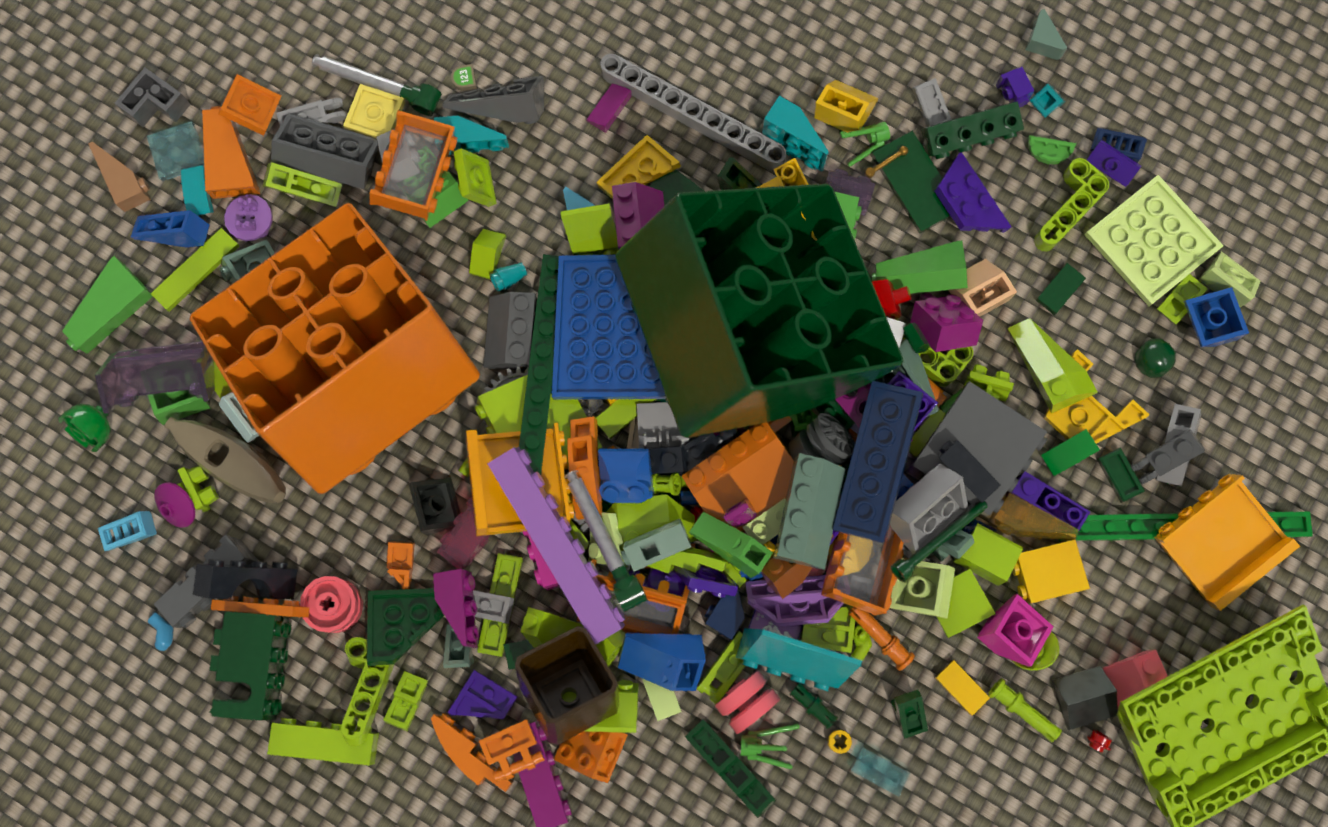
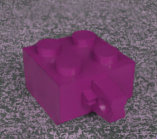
(946, 322)

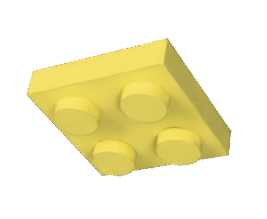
(373, 112)

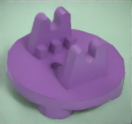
(248, 228)

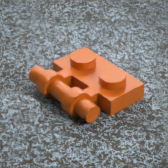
(508, 742)

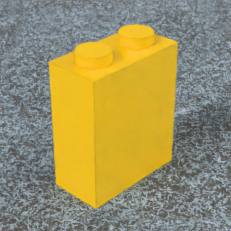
(1050, 572)

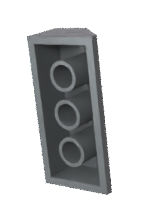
(324, 151)

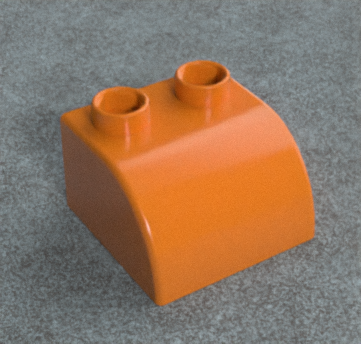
(333, 349)

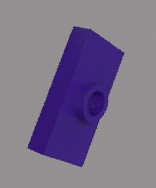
(1113, 163)

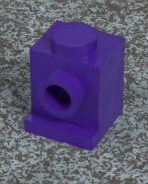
(1015, 86)

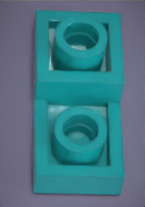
(194, 192)

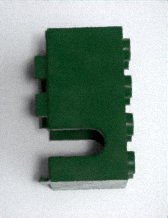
(251, 654)

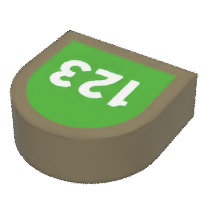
(464, 78)

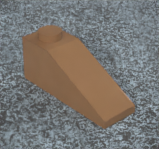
(124, 185)

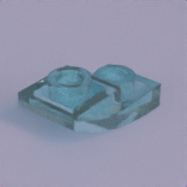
(880, 772)

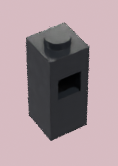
(974, 475)

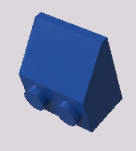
(1216, 318)

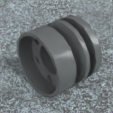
(824, 439)

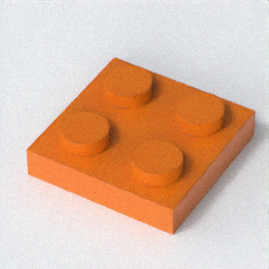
(250, 104)

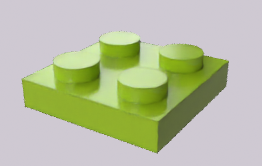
(474, 177)

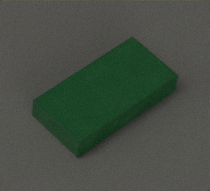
(1060, 289)
(1120, 475)

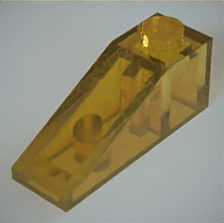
(1029, 521)

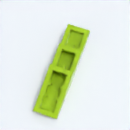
(691, 560)

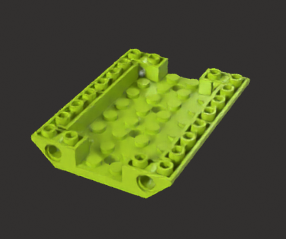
(1243, 743)

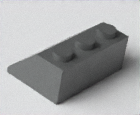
(510, 330)

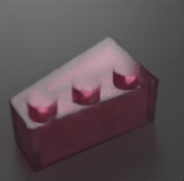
(461, 543)

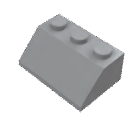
(929, 507)

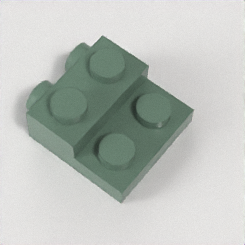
(243, 261)

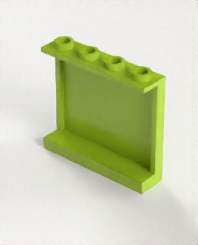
(504, 408)

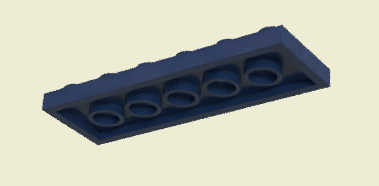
(878, 462)

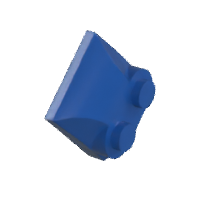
(625, 475)

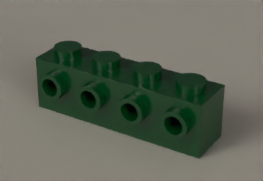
(972, 129)

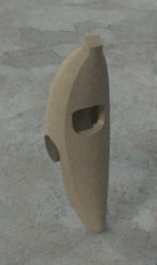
(228, 459)

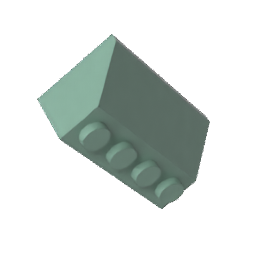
(809, 511)

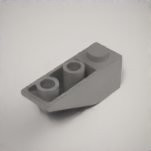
(1182, 419)

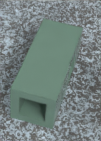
(656, 545)

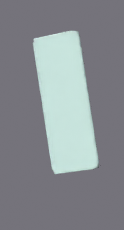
(237, 416)

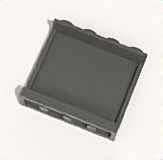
(992, 434)

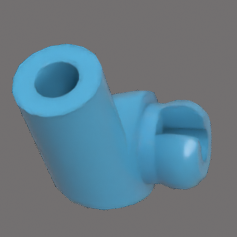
(164, 633)

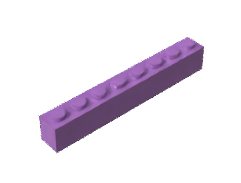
(556, 544)

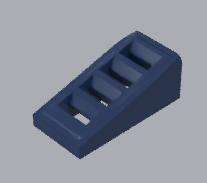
(1128, 139)

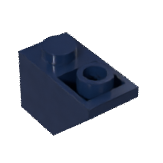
(726, 615)

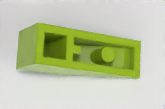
(301, 184)

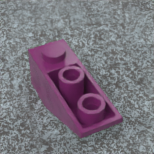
(455, 597)

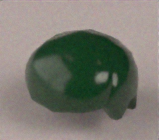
(1155, 358)

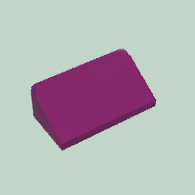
(609, 107)

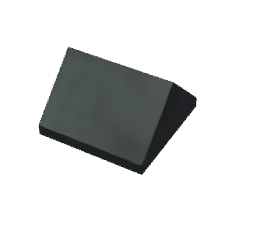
(434, 504)
(1086, 697)

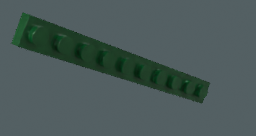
(540, 366)

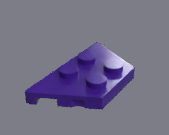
(969, 200)

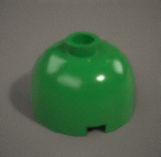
(87, 425)

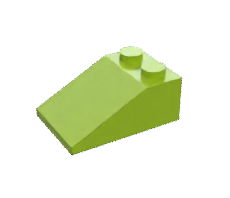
(591, 230)

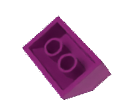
(634, 207)

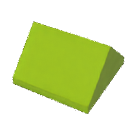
(990, 555)

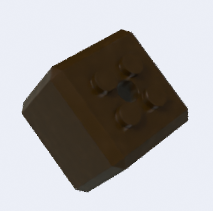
(562, 666)

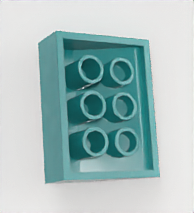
(795, 658)

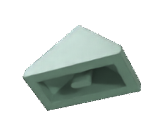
(1045, 38)

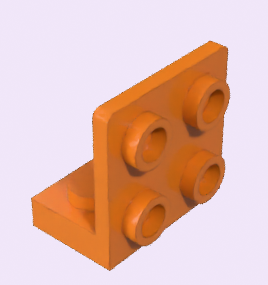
(592, 753)

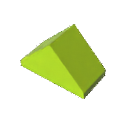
(486, 253)

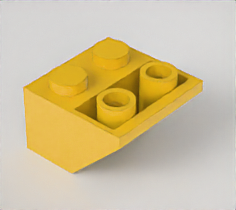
(844, 106)

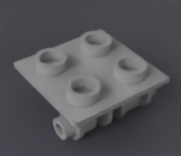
(658, 426)

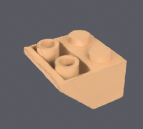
(986, 288)

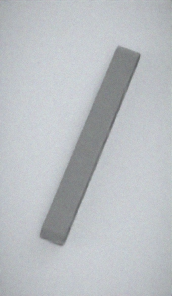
(697, 122)

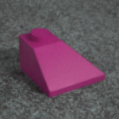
(1016, 631)

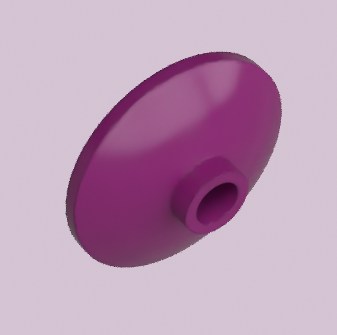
(174, 504)

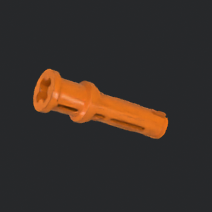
(888, 644)

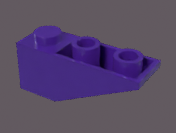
(1049, 500)

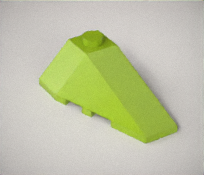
(1055, 372)

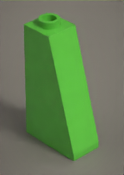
(926, 270)
(106, 306)

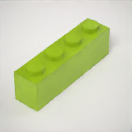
(319, 742)

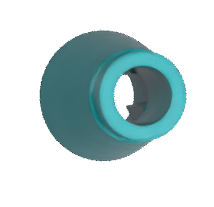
(507, 276)

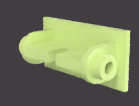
(767, 524)

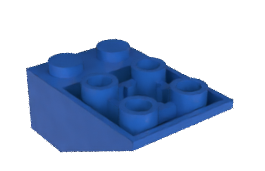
(664, 659)

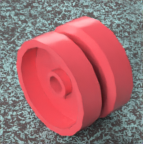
(346, 609)
(749, 704)

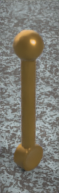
(870, 172)

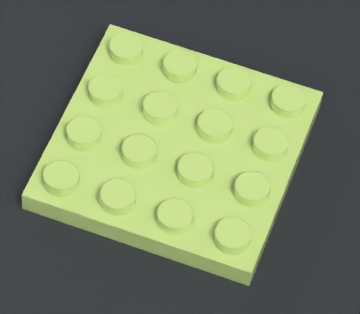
(1153, 240)

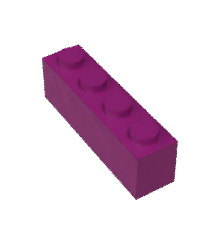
(543, 787)

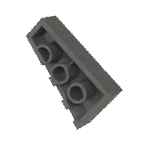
(179, 603)

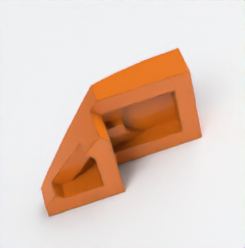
(400, 561)

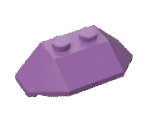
(800, 607)

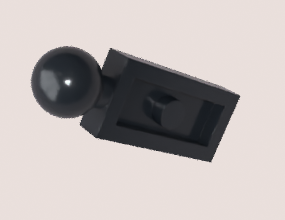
(705, 446)

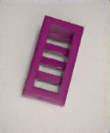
(740, 513)

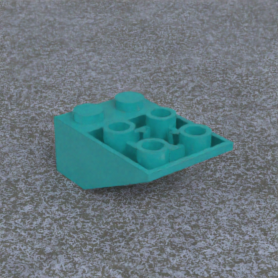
(792, 129)

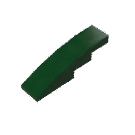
(730, 768)

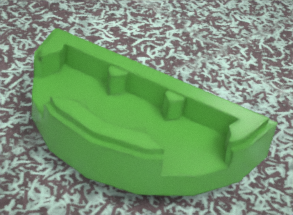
(1050, 150)

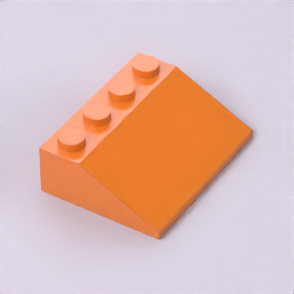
(747, 468)

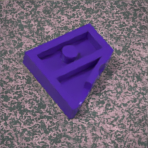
(483, 698)

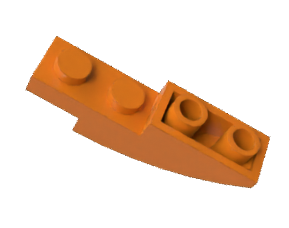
(584, 458)
(460, 748)

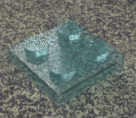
(176, 150)

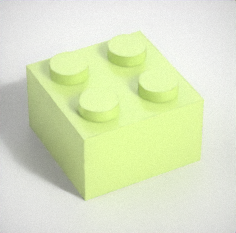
(925, 591)

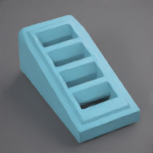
(142, 525)

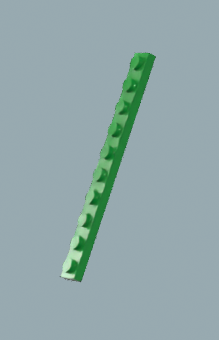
(1148, 525)

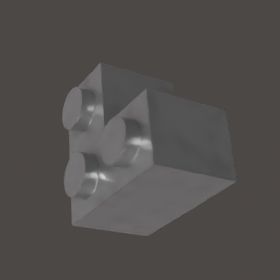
(148, 95)

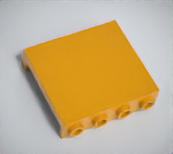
(490, 504)
(1225, 542)

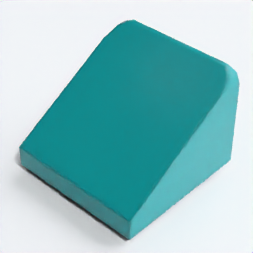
(1047, 100)

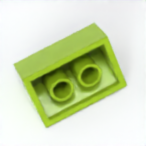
(627, 714)

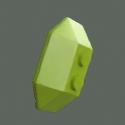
(643, 517)

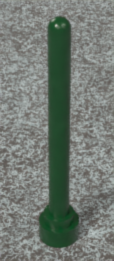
(903, 568)

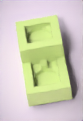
(662, 700)

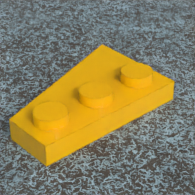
(641, 164)

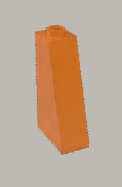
(225, 158)

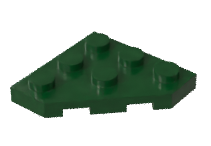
(398, 622)

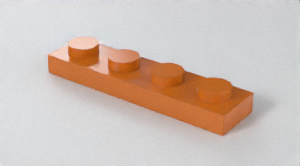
(268, 607)

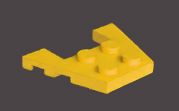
(1092, 415)

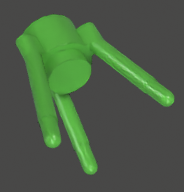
(875, 134)
(752, 745)

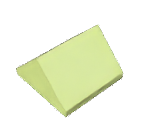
(1226, 273)

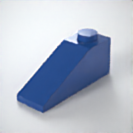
(172, 228)

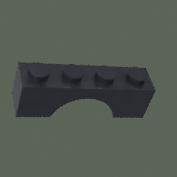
(221, 580)

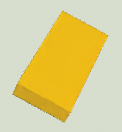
(962, 688)

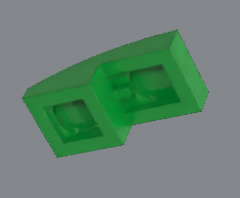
(1070, 452)

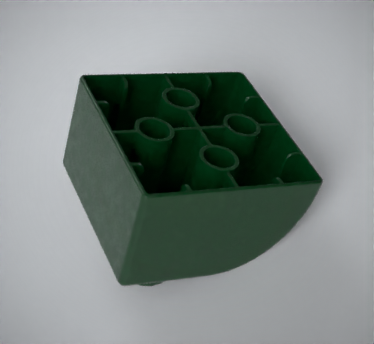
(751, 308)

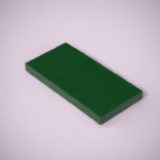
(913, 181)

